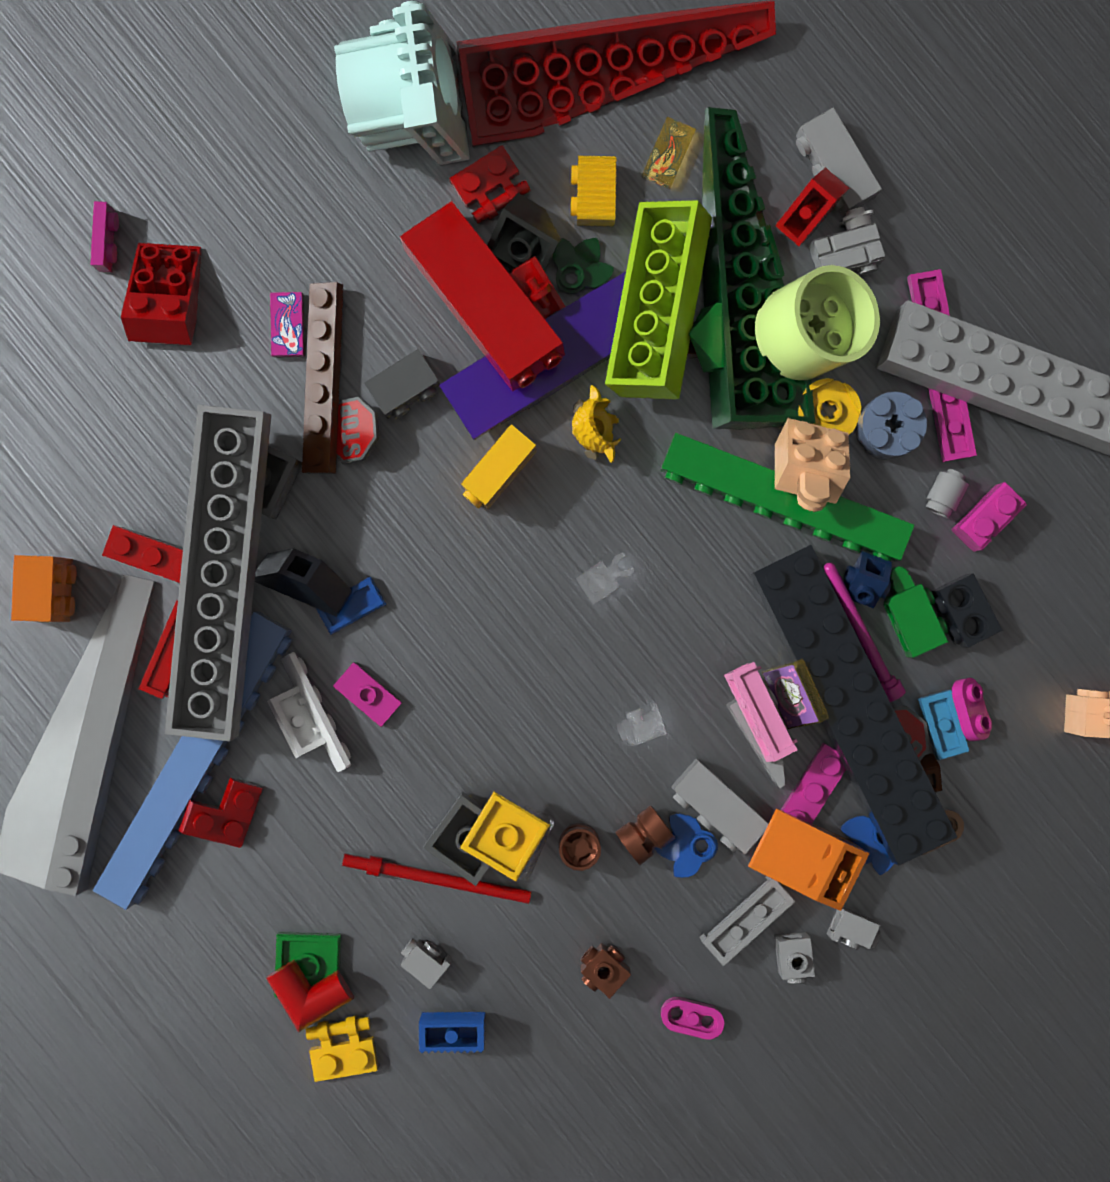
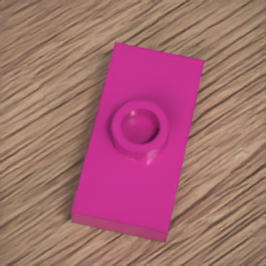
(367, 694)

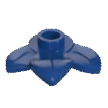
(864, 835)
(683, 847)

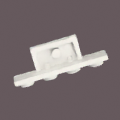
(303, 717)

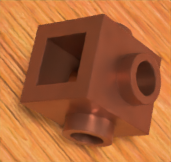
(605, 980)

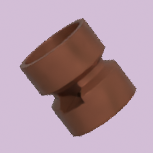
(645, 835)
(579, 846)

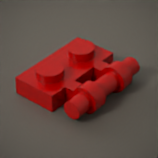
(484, 177)

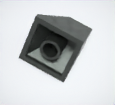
(522, 233)

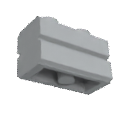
(853, 249)

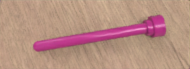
(893, 687)

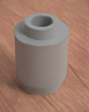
(946, 493)

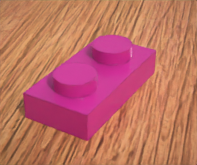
(103, 228)

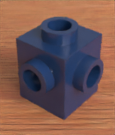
(868, 586)

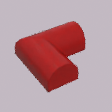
(305, 1002)

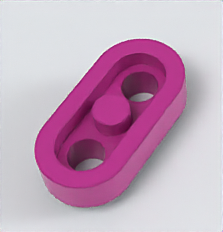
(971, 709)
(691, 1017)

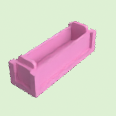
(760, 712)

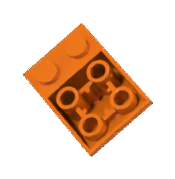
(809, 859)

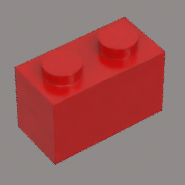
(812, 206)

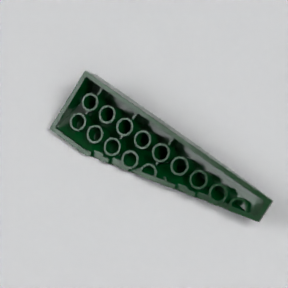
(741, 274)

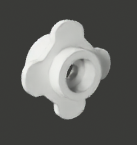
(856, 218)

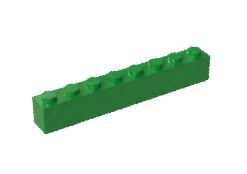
(754, 485)

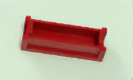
(158, 673)

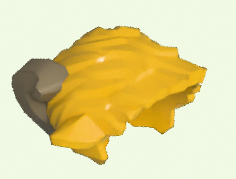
(594, 426)

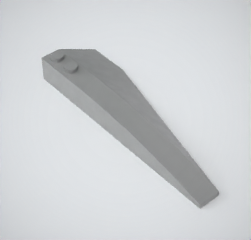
(63, 794)

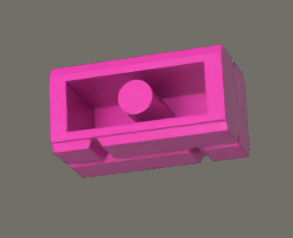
(989, 517)

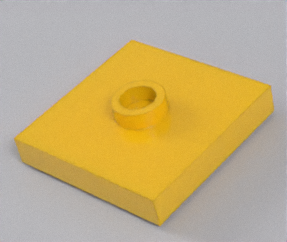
(505, 836)

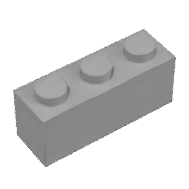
(831, 146)
(719, 807)

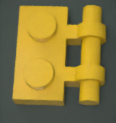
(345, 1057)

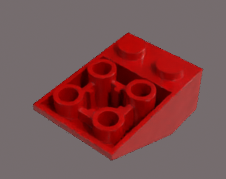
(162, 294)

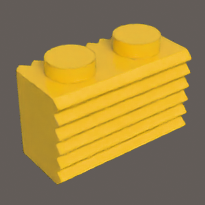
(595, 190)

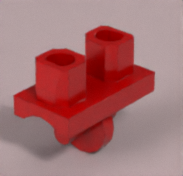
(537, 287)

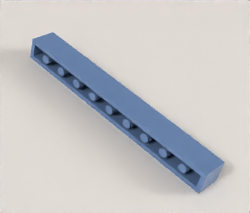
(183, 779)

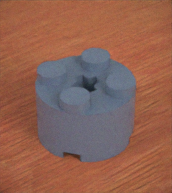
(905, 414)

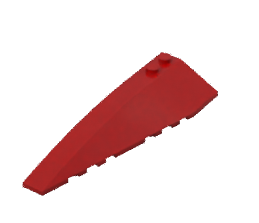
(560, 72)

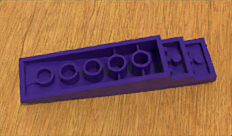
(587, 337)

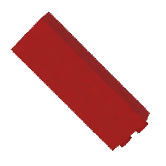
(483, 296)

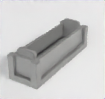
(747, 921)

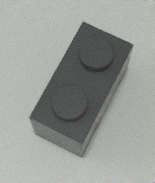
(403, 385)

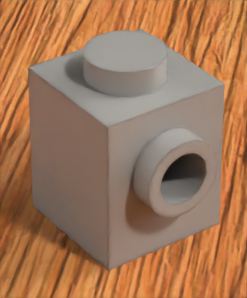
(794, 957)

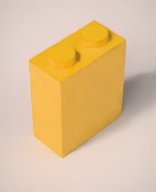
(498, 468)

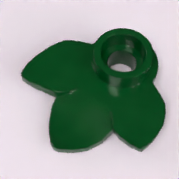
(583, 262)

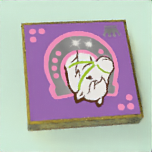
(796, 694)

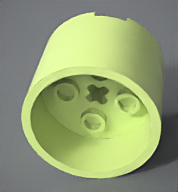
(818, 323)

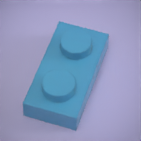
(943, 725)

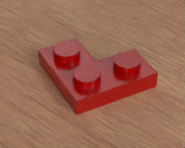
(224, 823)

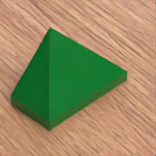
(708, 338)

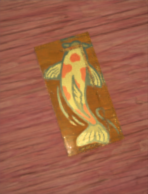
(668, 153)

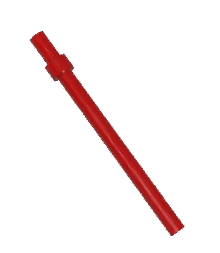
(376, 866)

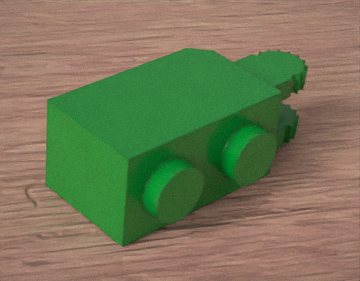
(913, 615)

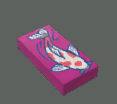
(287, 324)

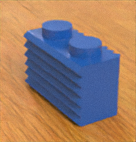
(452, 1032)

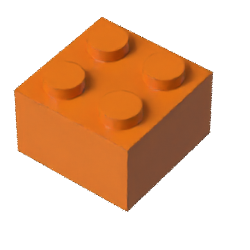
(43, 589)

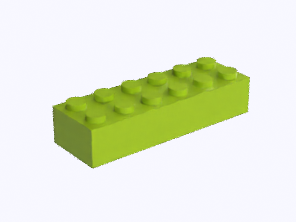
(659, 300)

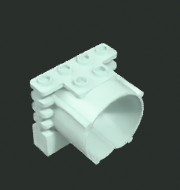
(403, 86)

